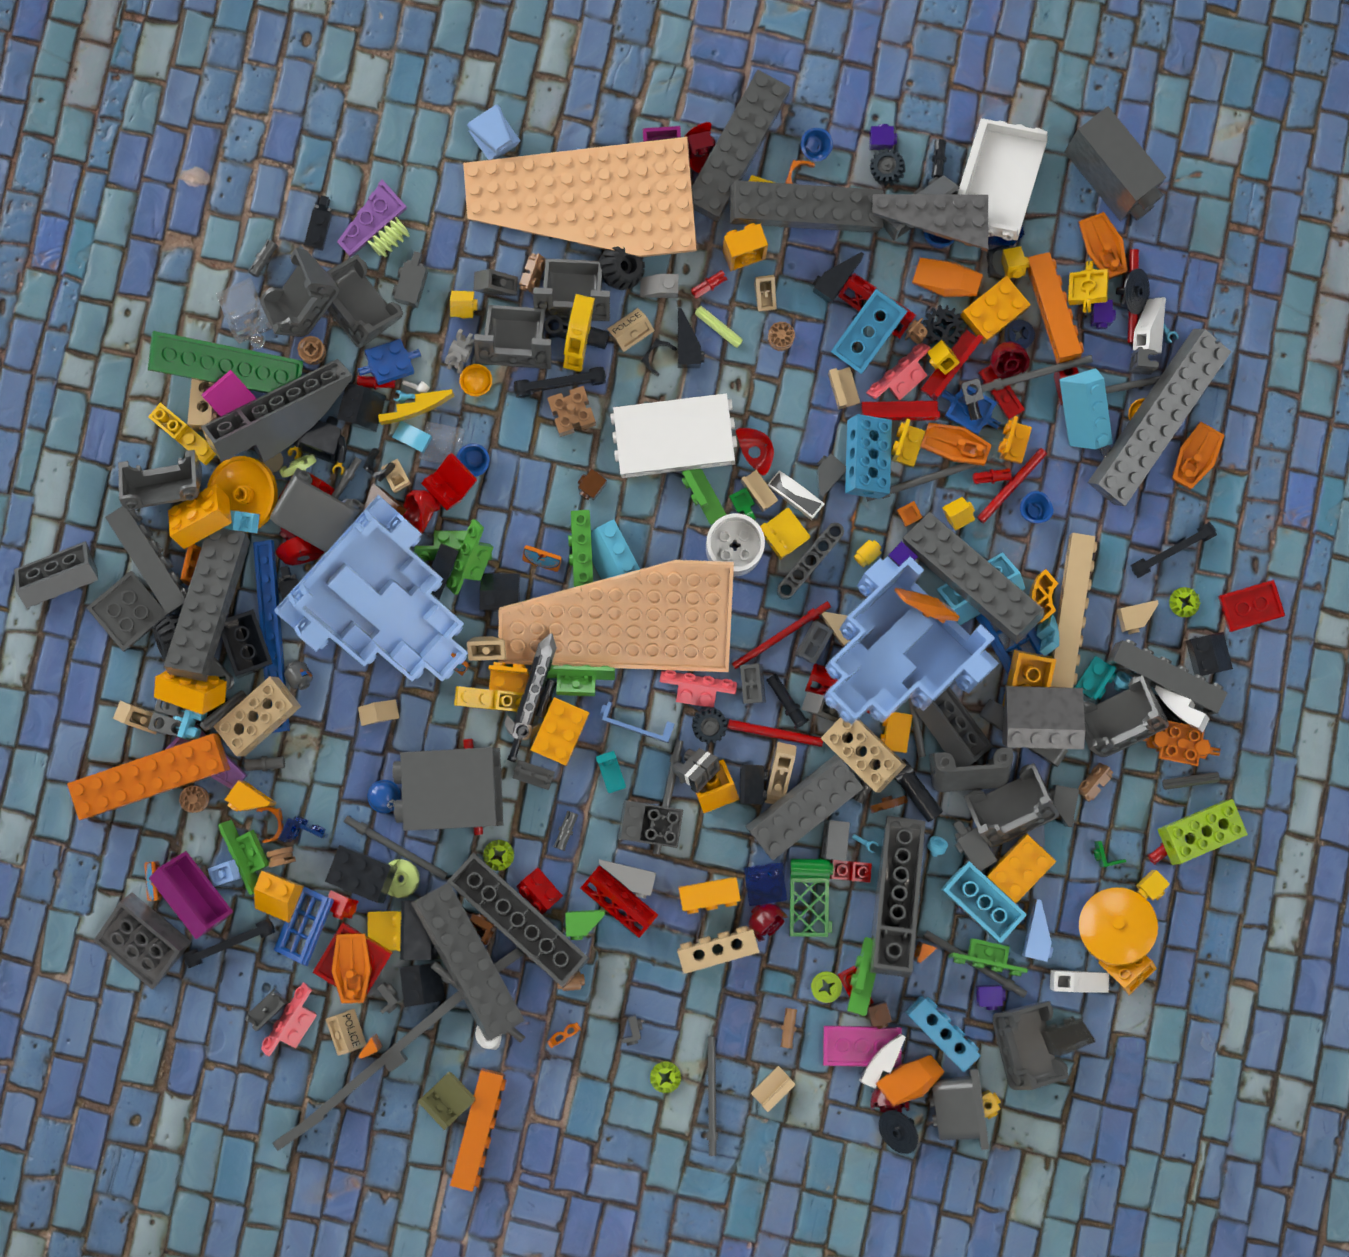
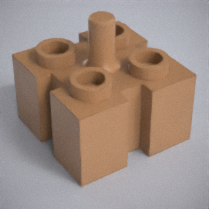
(571, 411)

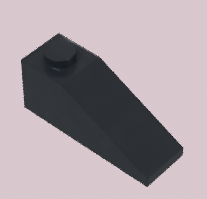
(834, 279)
(688, 345)

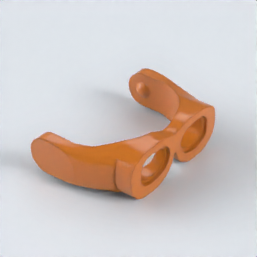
(795, 164)
(278, 814)
(553, 1042)

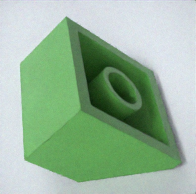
(581, 922)

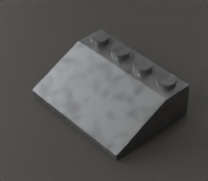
(1043, 717)
(142, 940)

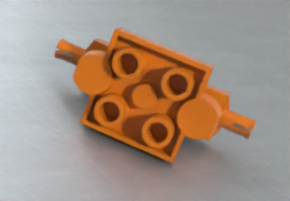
(1181, 744)

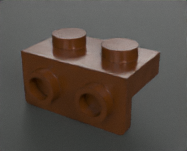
(482, 927)

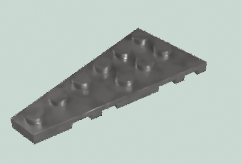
(943, 215)

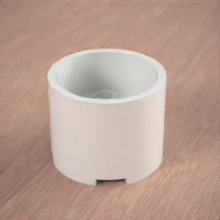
(745, 533)

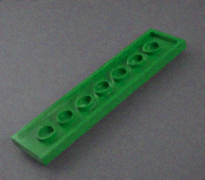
(211, 361)

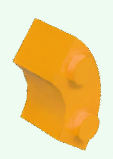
(1042, 591)

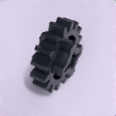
(941, 318)

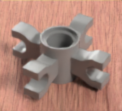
(459, 351)

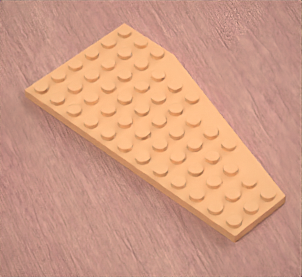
(592, 196)
(641, 619)

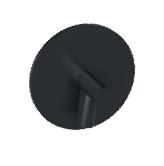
(1135, 291)
(898, 1131)

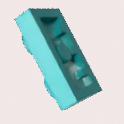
(1095, 678)

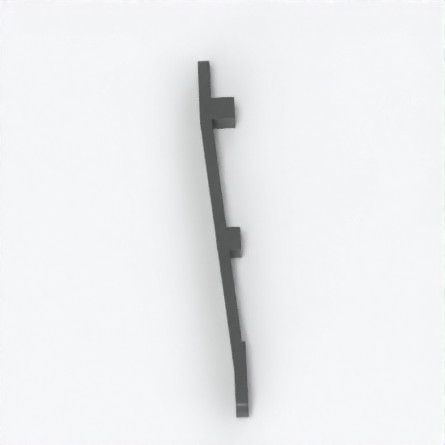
(391, 1059)

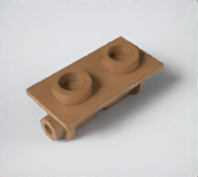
(536, 266)
(916, 331)
(1099, 775)

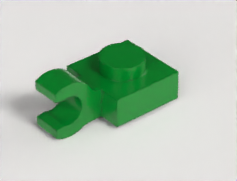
(743, 502)

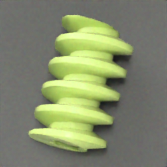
(389, 238)

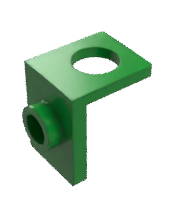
(1100, 856)

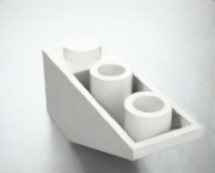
(1150, 326)
(1079, 981)

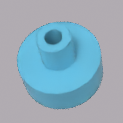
(1122, 680)
(937, 846)

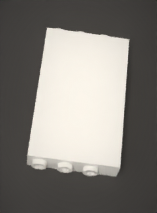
(1005, 168)
(674, 435)

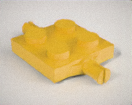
(1088, 287)

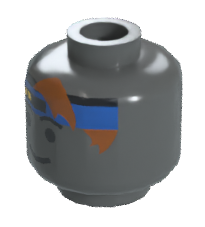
(298, 675)

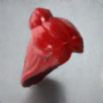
(420, 508)

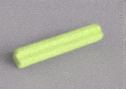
(718, 326)

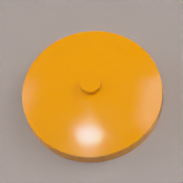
(248, 486)
(1118, 926)

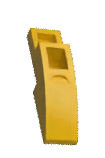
(578, 332)
(182, 433)
(487, 699)

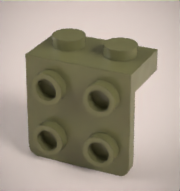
(447, 1100)

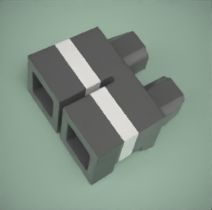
(697, 769)

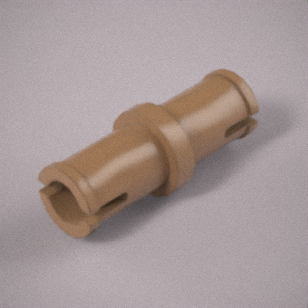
(788, 1028)

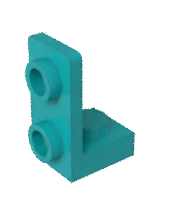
(611, 772)

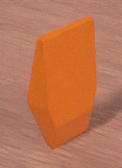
(1104, 244)
(947, 278)
(956, 444)
(1197, 455)
(928, 605)
(351, 967)
(910, 1080)

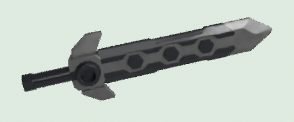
(523, 725)

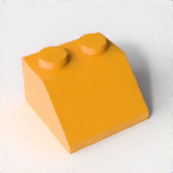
(718, 790)
(246, 798)
(276, 895)

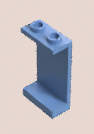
(605, 711)

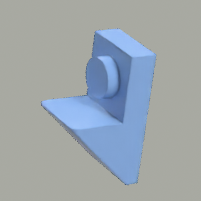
(224, 873)

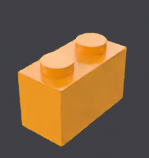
(897, 731)

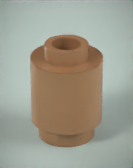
(575, 983)

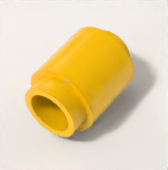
(867, 553)

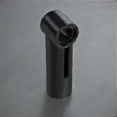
(596, 337)
(918, 793)

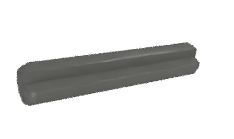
(223, 710)
(1190, 780)

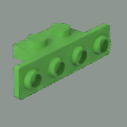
(703, 494)
(450, 538)
(581, 547)
(471, 558)
(579, 679)
(246, 852)
(988, 954)
(862, 981)

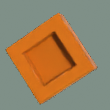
(909, 514)

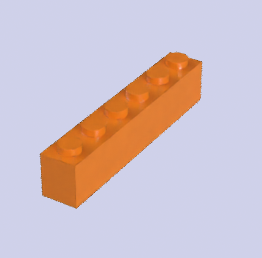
(1053, 308)
(477, 1129)

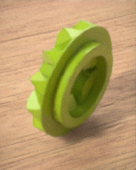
(1176, 603)
(507, 857)
(835, 989)
(664, 1067)

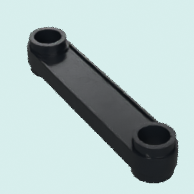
(524, 388)
(1143, 567)
(195, 957)

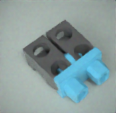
(180, 725)

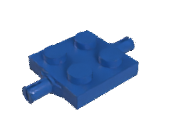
(389, 362)
(959, 412)

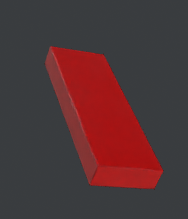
(1005, 397)

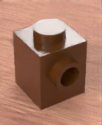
(591, 485)
(879, 1015)

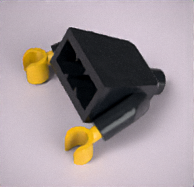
(324, 442)

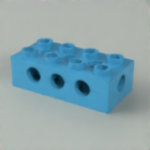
(856, 331)
(868, 456)
(965, 1055)

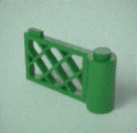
(813, 872)

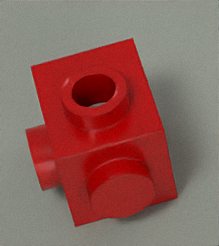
(343, 905)

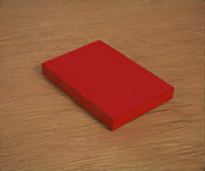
(1251, 606)

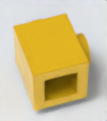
(1014, 262)
(463, 304)
(942, 357)
(959, 513)
(1152, 885)
(990, 1104)

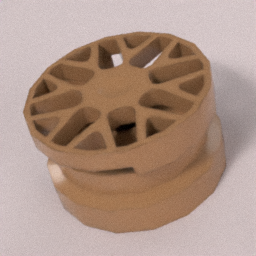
(781, 336)
(311, 350)
(194, 799)
(281, 856)

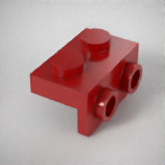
(539, 891)

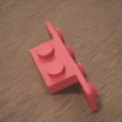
(903, 376)
(697, 689)
(293, 1022)

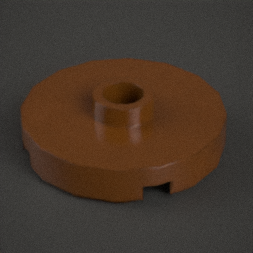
(887, 803)

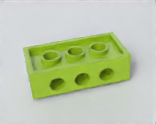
(1191, 827)

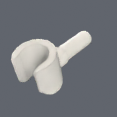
(421, 388)

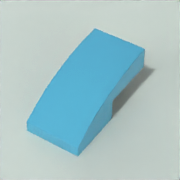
(412, 436)
(244, 522)
(1049, 634)

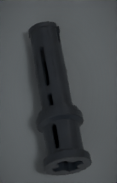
(792, 708)

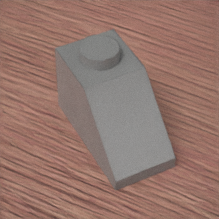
(659, 286)

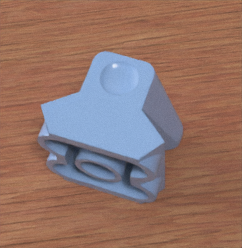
(493, 133)

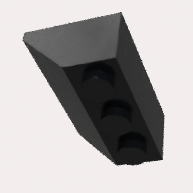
(245, 644)
(414, 939)

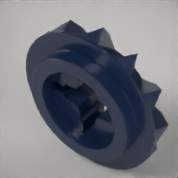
(1016, 326)

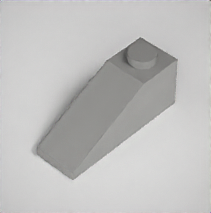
(633, 878)

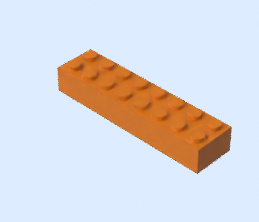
(148, 776)

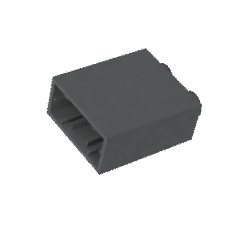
(1116, 166)
(449, 789)

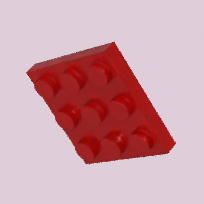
(377, 955)

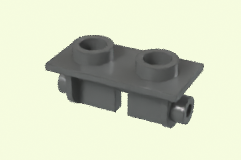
(533, 774)

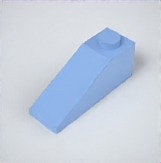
(1037, 939)

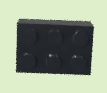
(361, 874)

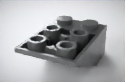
(650, 824)

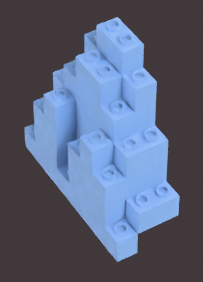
(377, 598)
(900, 651)

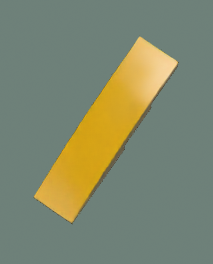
(423, 403)

